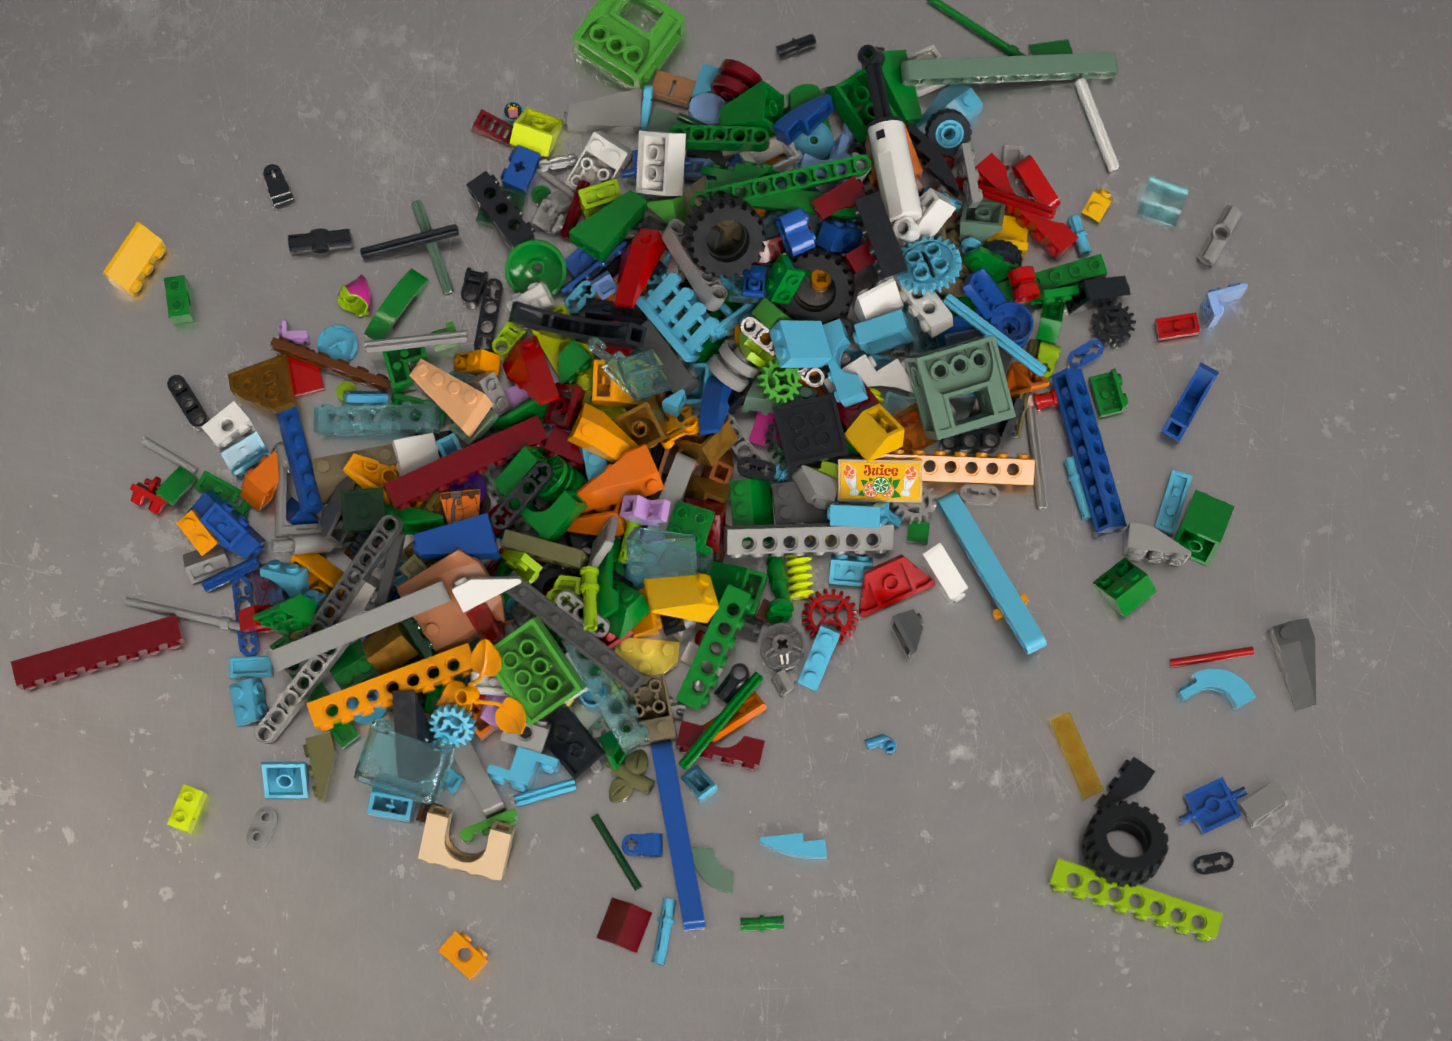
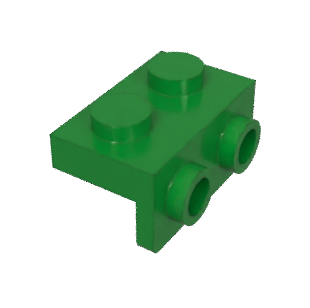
(783, 280)
(1108, 393)

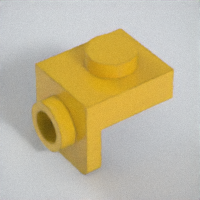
(1098, 204)

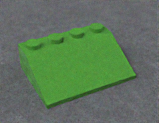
(536, 670)

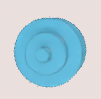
(781, 475)

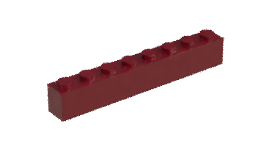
(464, 463)
(98, 652)

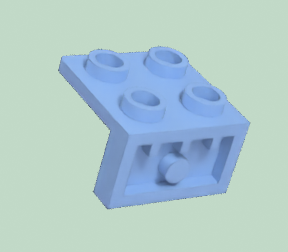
(1212, 303)

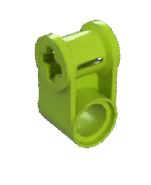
(508, 337)
(1048, 356)

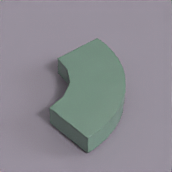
(711, 871)

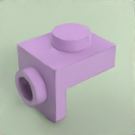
(296, 337)

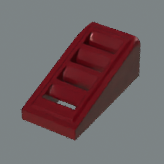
(491, 134)

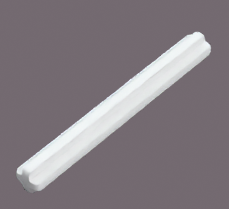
(1096, 125)

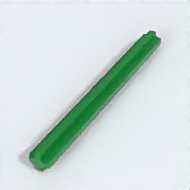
(720, 721)

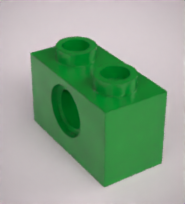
(178, 299)

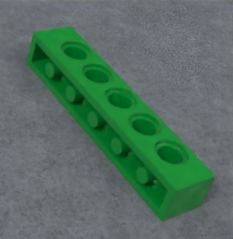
(688, 694)

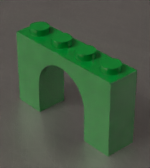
(549, 523)

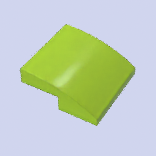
(598, 196)

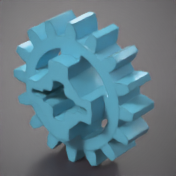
(453, 724)

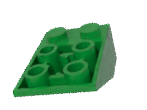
(746, 578)

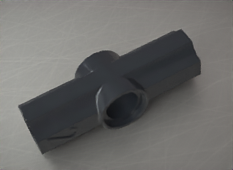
(319, 241)

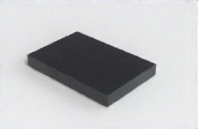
(572, 742)

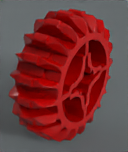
(842, 603)

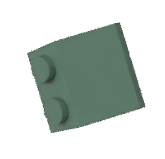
(981, 221)

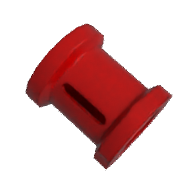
(1045, 399)

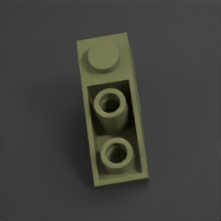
(323, 757)

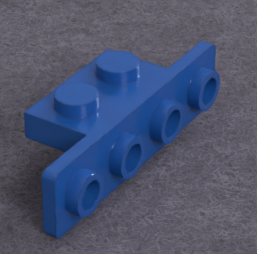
(582, 264)

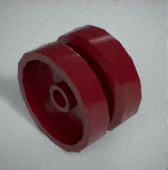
(734, 79)

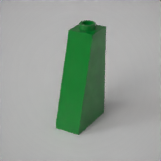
(901, 97)
(609, 226)

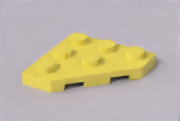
(649, 655)

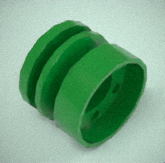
(563, 479)

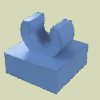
(604, 285)

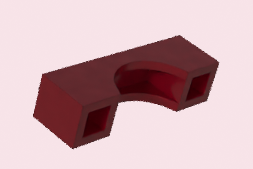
(745, 752)

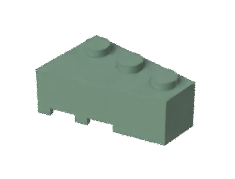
(756, 402)

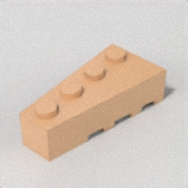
(457, 399)

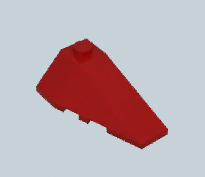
(637, 265)
(530, 370)

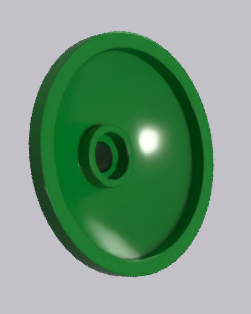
(521, 270)

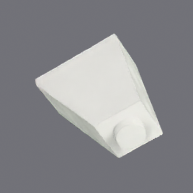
(944, 573)

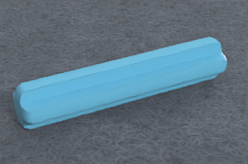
(545, 792)

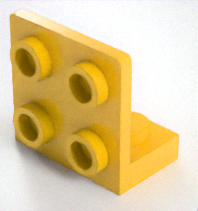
(1012, 232)

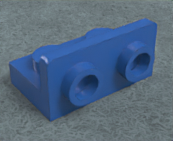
(226, 523)

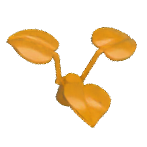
(486, 661)

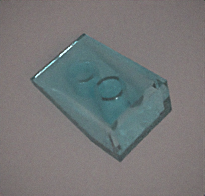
(660, 554)

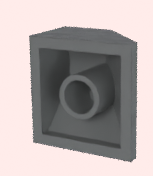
(908, 631)

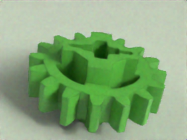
(770, 382)

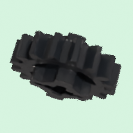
(1118, 329)

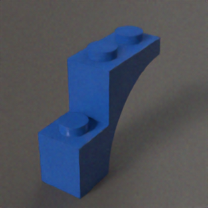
(1190, 401)

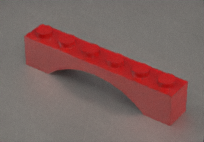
(1052, 235)

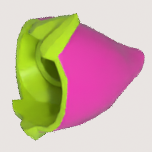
(355, 296)

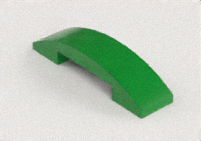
(395, 304)
(607, 597)

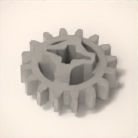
(917, 511)

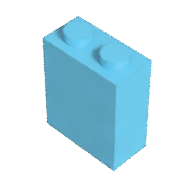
(800, 344)

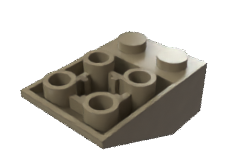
(654, 709)

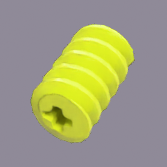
(798, 577)

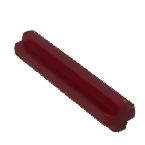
(574, 210)

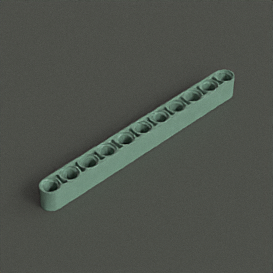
(1008, 69)

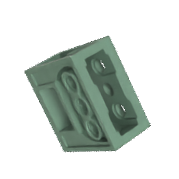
(959, 371)

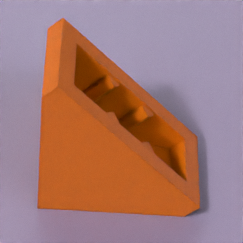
(1022, 380)

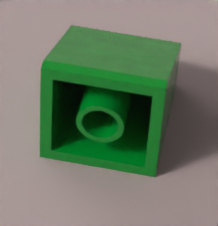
(755, 108)
(1203, 526)

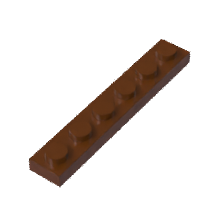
(338, 367)

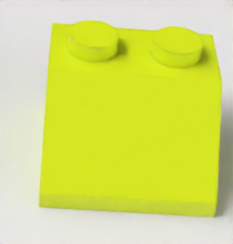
(536, 131)

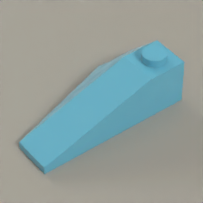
(952, 97)

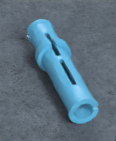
(1074, 479)
(664, 929)

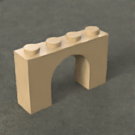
(438, 848)

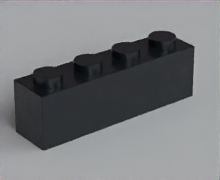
(881, 236)

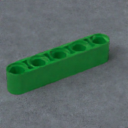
(728, 143)

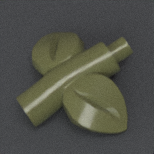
(630, 777)

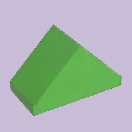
(669, 208)
(769, 313)

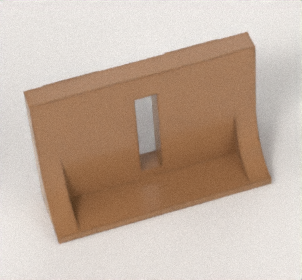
(682, 92)

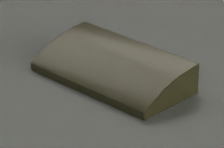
(545, 550)

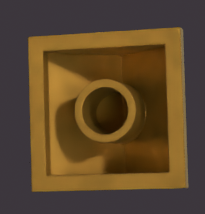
(389, 648)

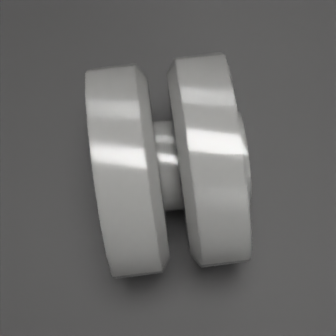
(732, 366)

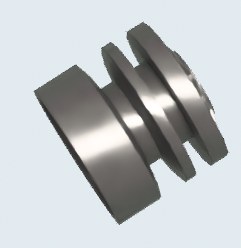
(784, 658)

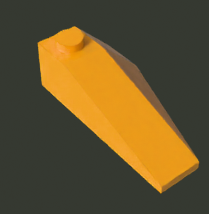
(600, 434)
(372, 474)

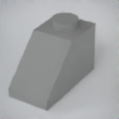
(816, 487)

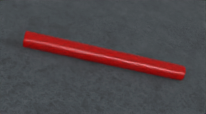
(1211, 656)

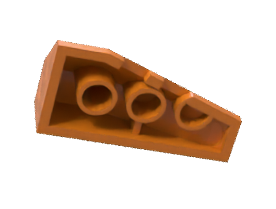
(630, 475)

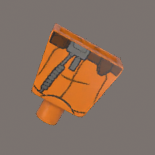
(460, 505)

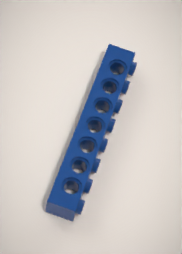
(1088, 450)

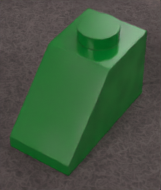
(1050, 322)

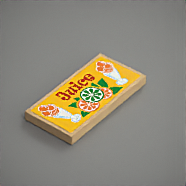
(880, 480)

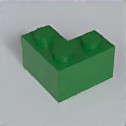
(399, 365)

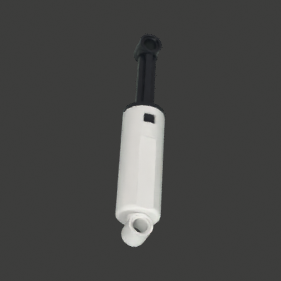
(891, 153)

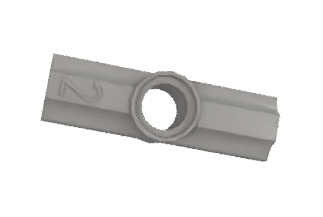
(1224, 225)

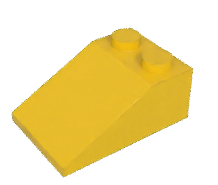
(683, 597)

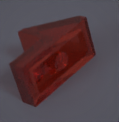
(486, 624)

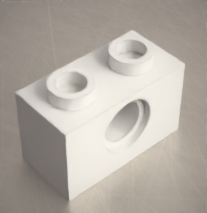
(231, 414)

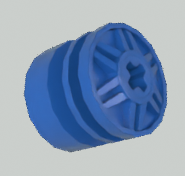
(1015, 319)

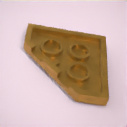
(265, 384)

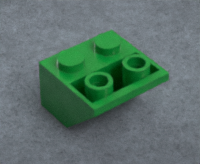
(1125, 586)
(288, 615)

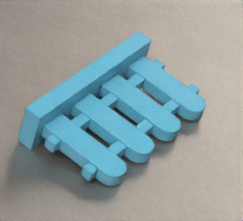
(662, 319)

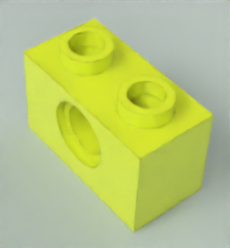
(187, 809)

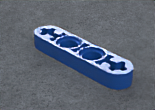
(247, 590)

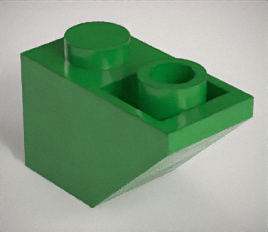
(573, 362)

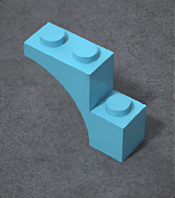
(293, 580)

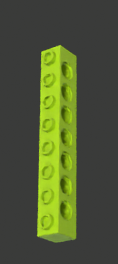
(1210, 919)

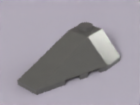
(1296, 656)

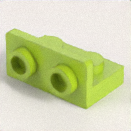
(522, 565)

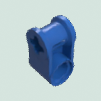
(647, 844)

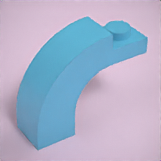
(1221, 680)

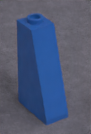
(471, 535)
(249, 544)

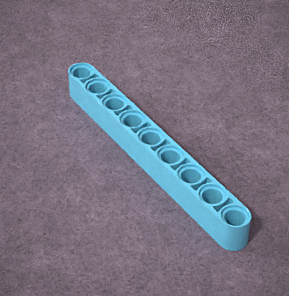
(991, 572)

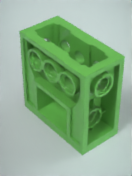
(622, 47)

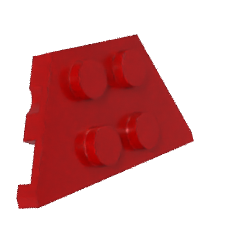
(891, 583)

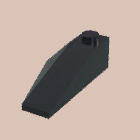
(410, 716)

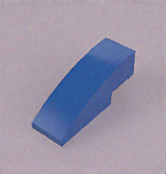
(803, 119)
(713, 406)

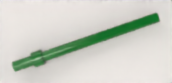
(1011, 50)

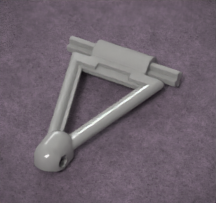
(300, 538)

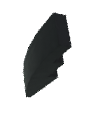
(936, 165)

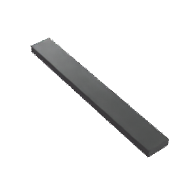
(576, 635)

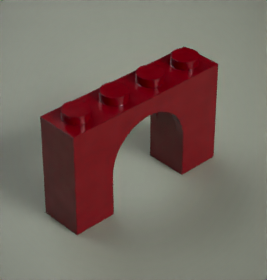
(842, 198)

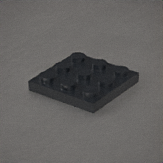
(810, 431)

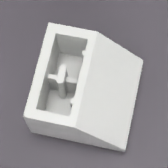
(878, 300)

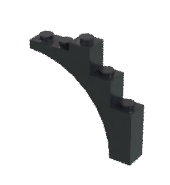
(562, 326)

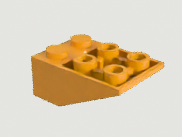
(607, 392)

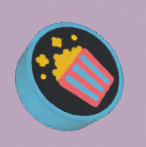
(512, 111)

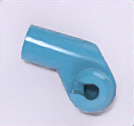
(881, 741)

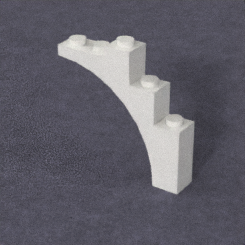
(890, 375)

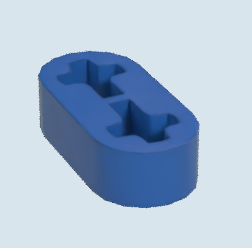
(1088, 358)

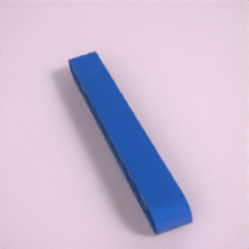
(678, 835)

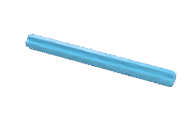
(1002, 340)

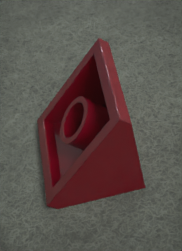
(565, 410)
(624, 925)

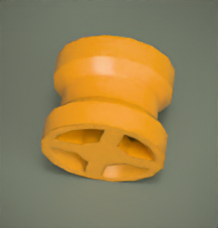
(820, 284)

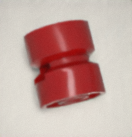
(1023, 282)

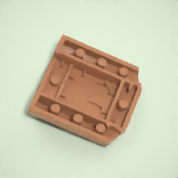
(447, 623)

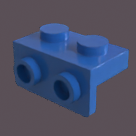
(983, 292)

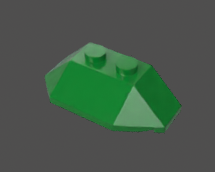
(519, 414)

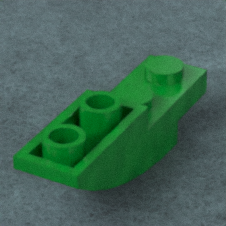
(740, 173)

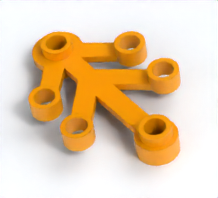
(689, 426)

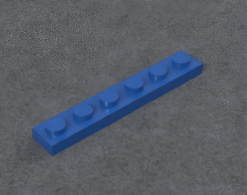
(299, 461)

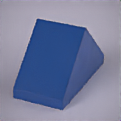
(295, 516)

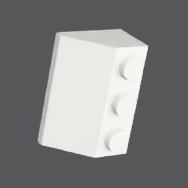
(660, 163)

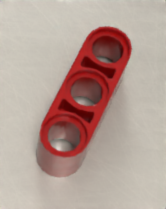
(1035, 182)

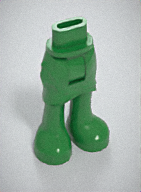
(782, 606)

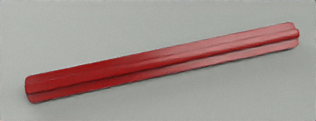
(1013, 200)

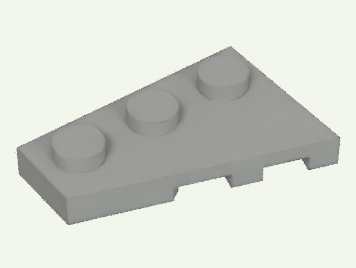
(966, 170)

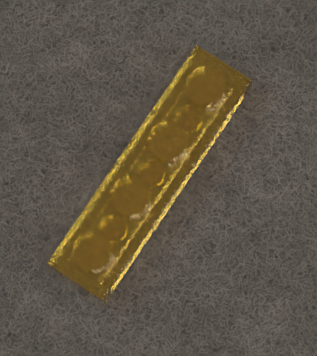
(1076, 755)

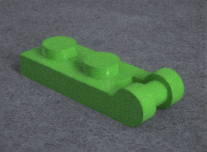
(468, 833)

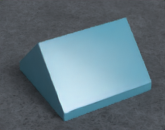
(285, 779)

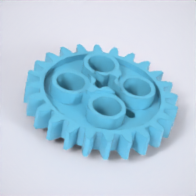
(941, 257)

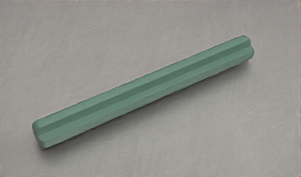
(432, 248)

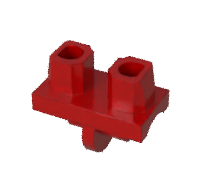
(141, 492)

